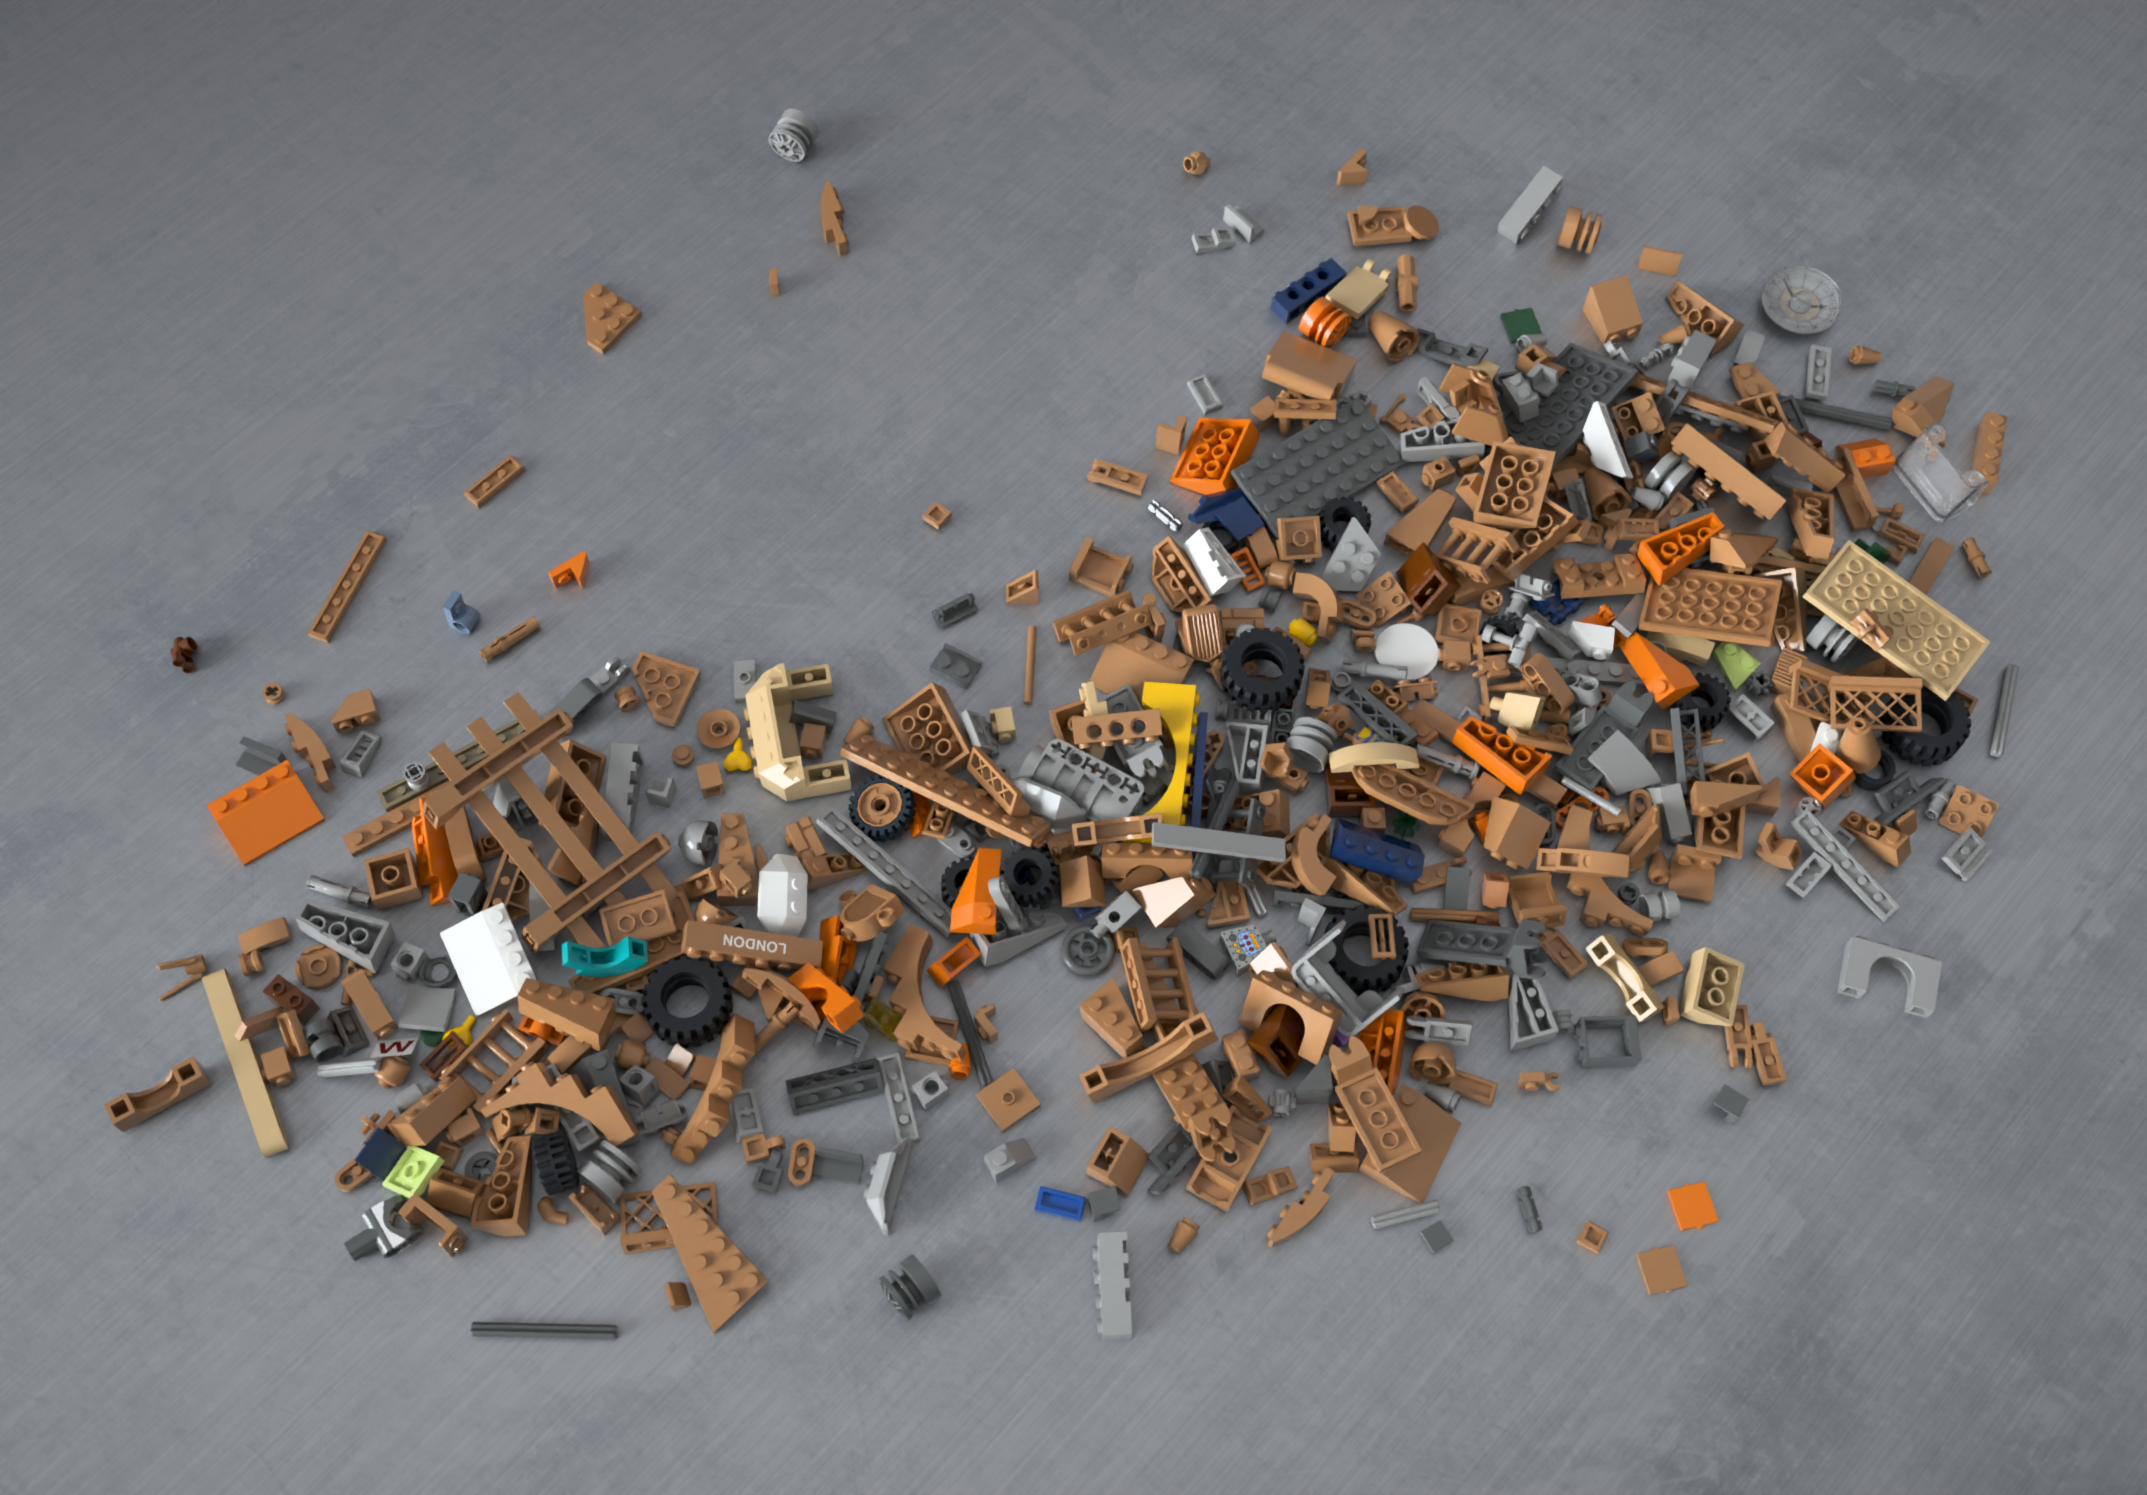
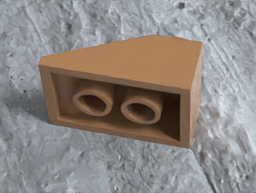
(1721, 833)

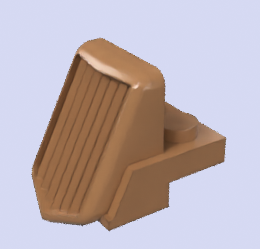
(1201, 633)

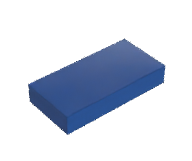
(1060, 1203)

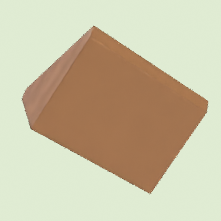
(1061, 720)
(1082, 883)

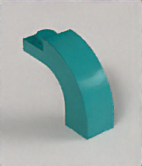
(605, 961)

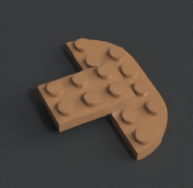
(1413, 791)

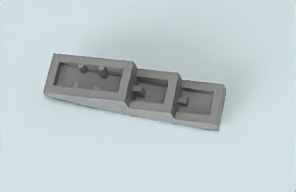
(1816, 867)

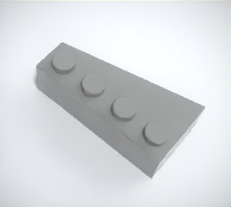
(347, 932)

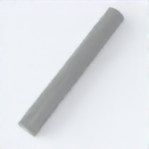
(1591, 796)

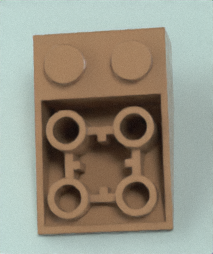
(1277, 817)

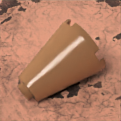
(1393, 335)
(1604, 492)
(1859, 746)

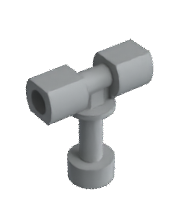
(1517, 644)

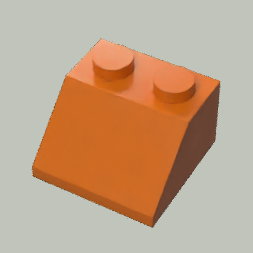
(1870, 456)
(1822, 775)

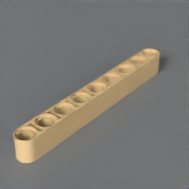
(245, 1064)

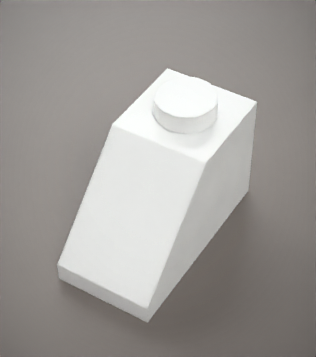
(1593, 639)

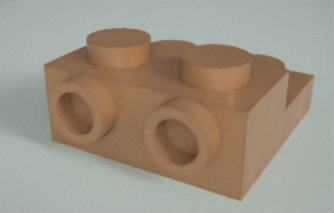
(1299, 539)

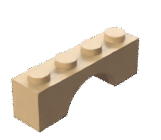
(1638, 993)

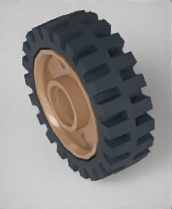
(884, 823)

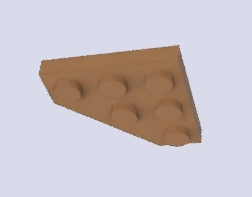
(606, 317)
(665, 686)

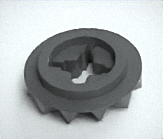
(479, 1160)

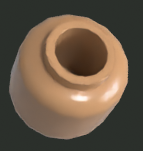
(1280, 574)
(631, 1053)
(393, 1071)

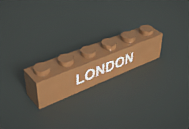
(750, 946)

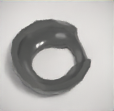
(427, 967)

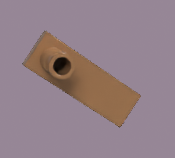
(1302, 409)

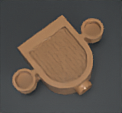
(868, 912)

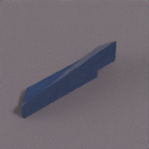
(1215, 502)

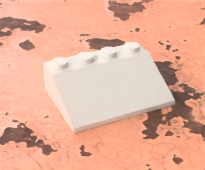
(488, 958)

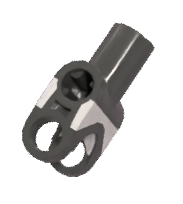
(382, 1232)

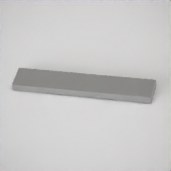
(1218, 842)
(1845, 865)

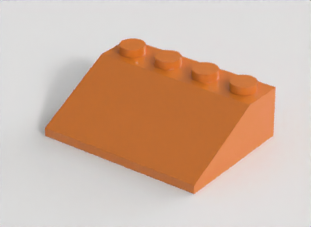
(1213, 453)
(265, 812)

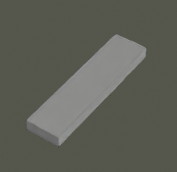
(898, 1097)

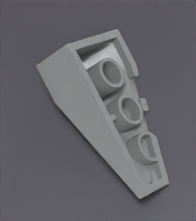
(1008, 943)

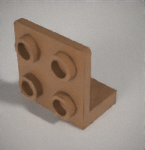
(1693, 873)

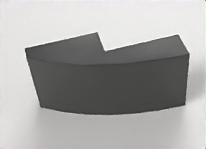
(1282, 725)

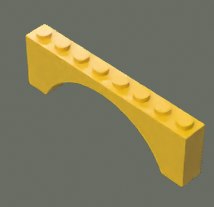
(1178, 717)

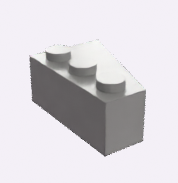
(1691, 358)
(1246, 748)

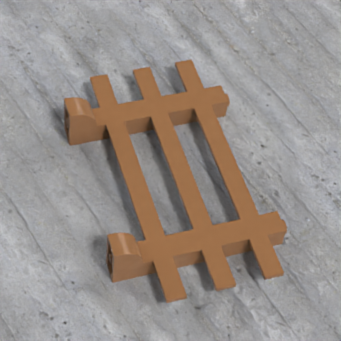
(506, 762)

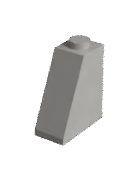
(1672, 810)

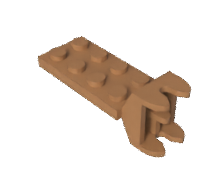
(1197, 1105)
(1371, 1106)

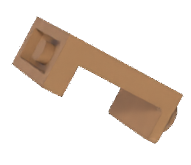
(1100, 569)
(1534, 899)
(418, 1210)

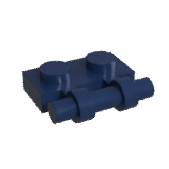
(1549, 606)

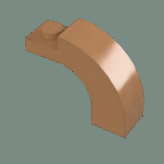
(1312, 587)
(1305, 858)

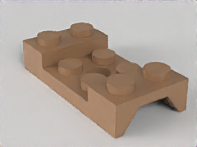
(1617, 577)
(1221, 1181)

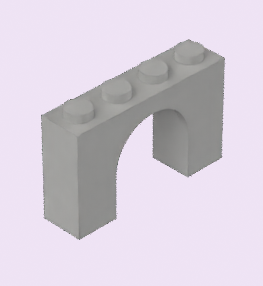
(1920, 972)

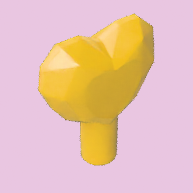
(738, 758)
(463, 1031)

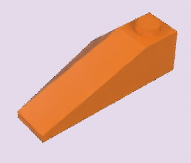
(1659, 671)

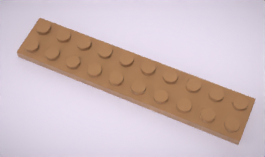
(943, 789)

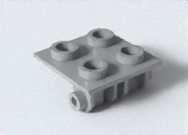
(1657, 363)

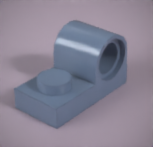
(460, 615)

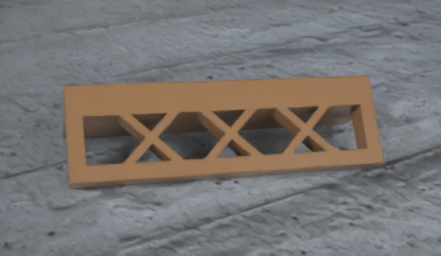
(1849, 493)
(997, 783)

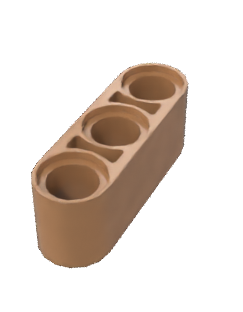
(1261, 548)
(1547, 683)

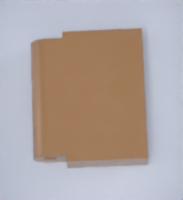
(1308, 367)

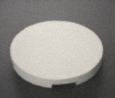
(1407, 646)

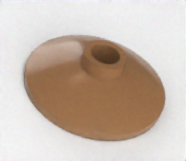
(718, 720)

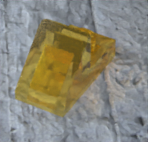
(882, 1018)

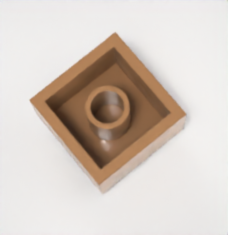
(393, 879)

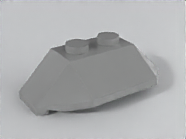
(1051, 805)
(887, 1183)

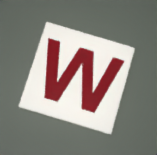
(394, 1047)

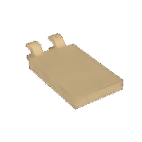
(1359, 289)

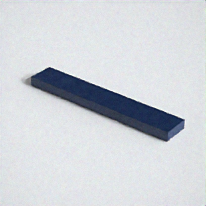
(1199, 770)

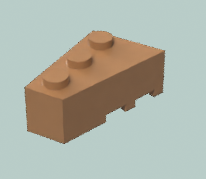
(1763, 404)
(1112, 1020)
(432, 1112)

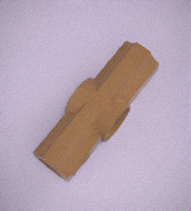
(1406, 283)

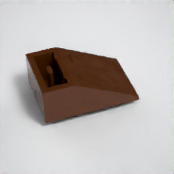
(1427, 581)
(1345, 795)
(1279, 1040)

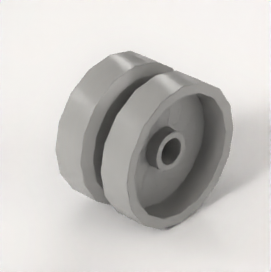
(1670, 476)

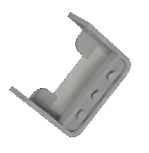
(1318, 977)

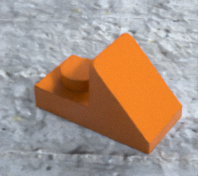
(576, 568)

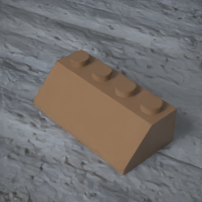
(559, 792)

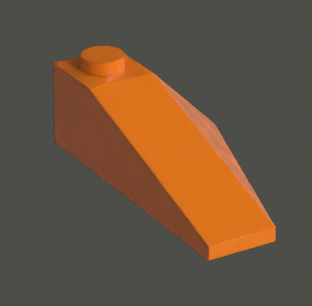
(974, 907)

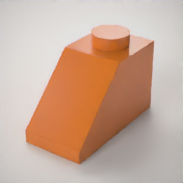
(953, 962)

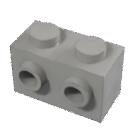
(1520, 397)

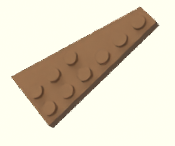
(658, 953)
(714, 1264)

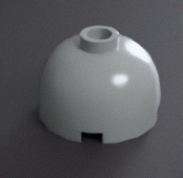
(698, 842)

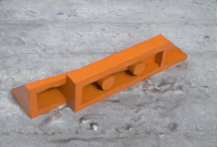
(433, 858)
(837, 954)

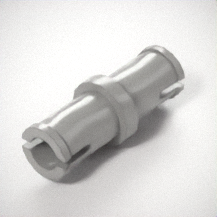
(1940, 799)

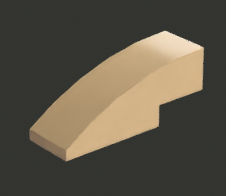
(1684, 647)

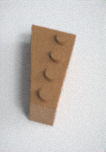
(1534, 542)
(734, 844)

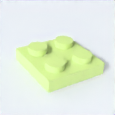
(413, 1172)

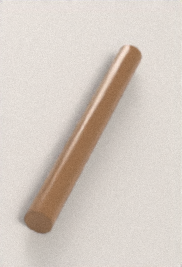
(1030, 661)

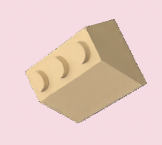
(1711, 988)

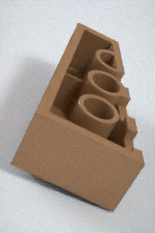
(1813, 521)
(568, 1010)

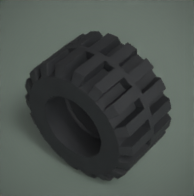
(1341, 511)
(1714, 694)
(1023, 861)
(952, 878)
(555, 1162)

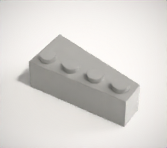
(1531, 205)
(1437, 441)
(624, 783)
(1113, 1286)

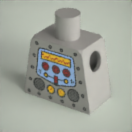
(1244, 945)

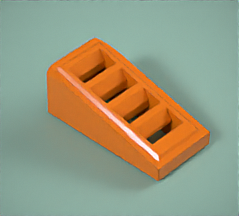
(1244, 553)

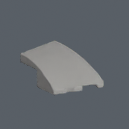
(1623, 765)

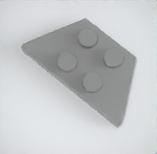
(1351, 560)

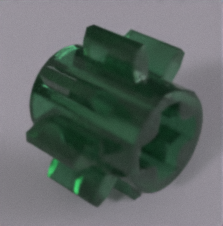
(1408, 827)

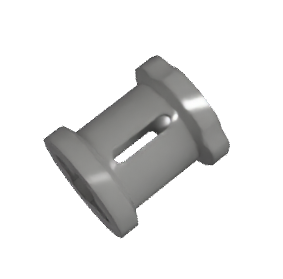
(1516, 607)

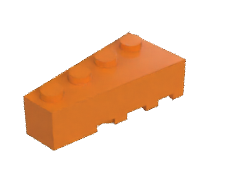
(1678, 547)
(1508, 761)

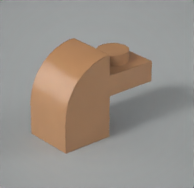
(1778, 850)

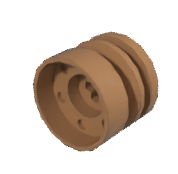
(1580, 230)

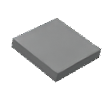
(427, 1008)

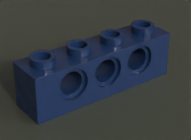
(1305, 291)

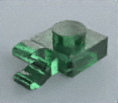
(1874, 550)

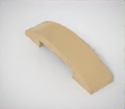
(1373, 754)

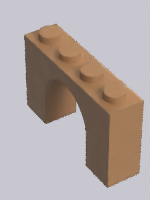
(1319, 1017)

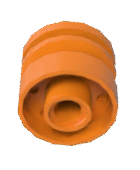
(1324, 323)

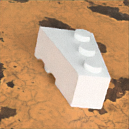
(1212, 562)

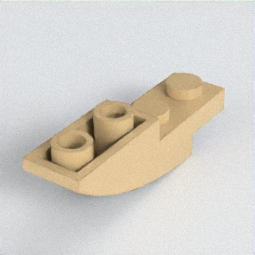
(1093, 708)

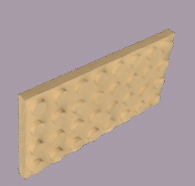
(1926, 636)

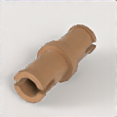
(1976, 558)

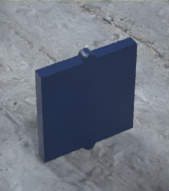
(1240, 519)
(380, 1154)

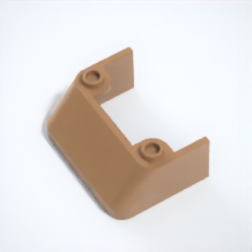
(1480, 423)

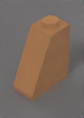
(370, 1004)

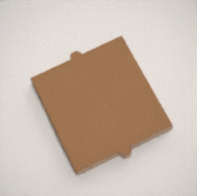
(1661, 1270)

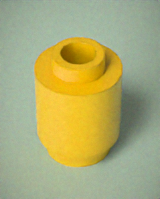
(1303, 631)

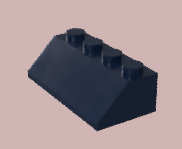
(1376, 852)

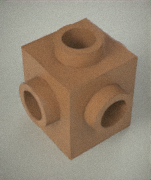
(1337, 718)

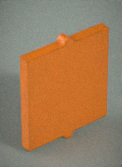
(1693, 1206)

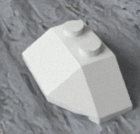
(1604, 443)
(782, 895)

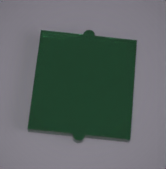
(1520, 323)

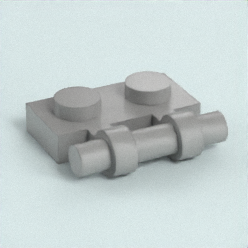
(979, 732)

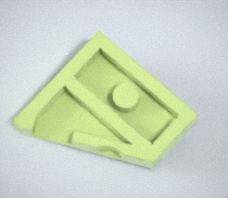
(1734, 663)

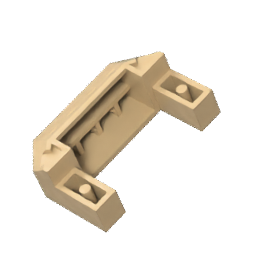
(776, 739)

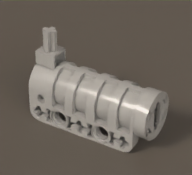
(1084, 786)

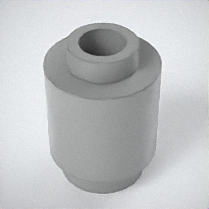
(410, 1096)

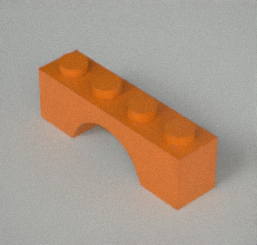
(839, 1007)

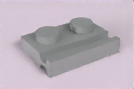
(1967, 854)

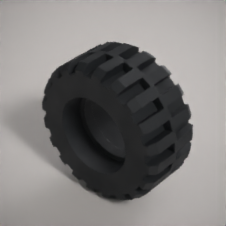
(1268, 646)
(1927, 748)
(679, 974)
(1361, 977)

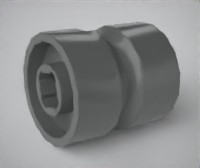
(323, 1041)

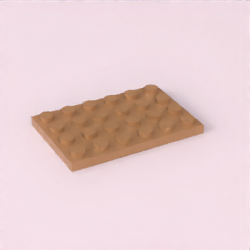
(1713, 606)

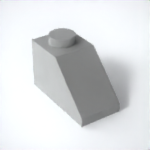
(1008, 1158)

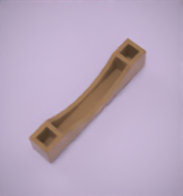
(1183, 1041)

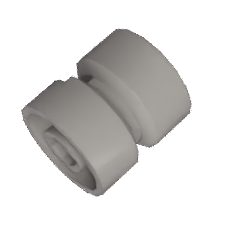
(1660, 905)

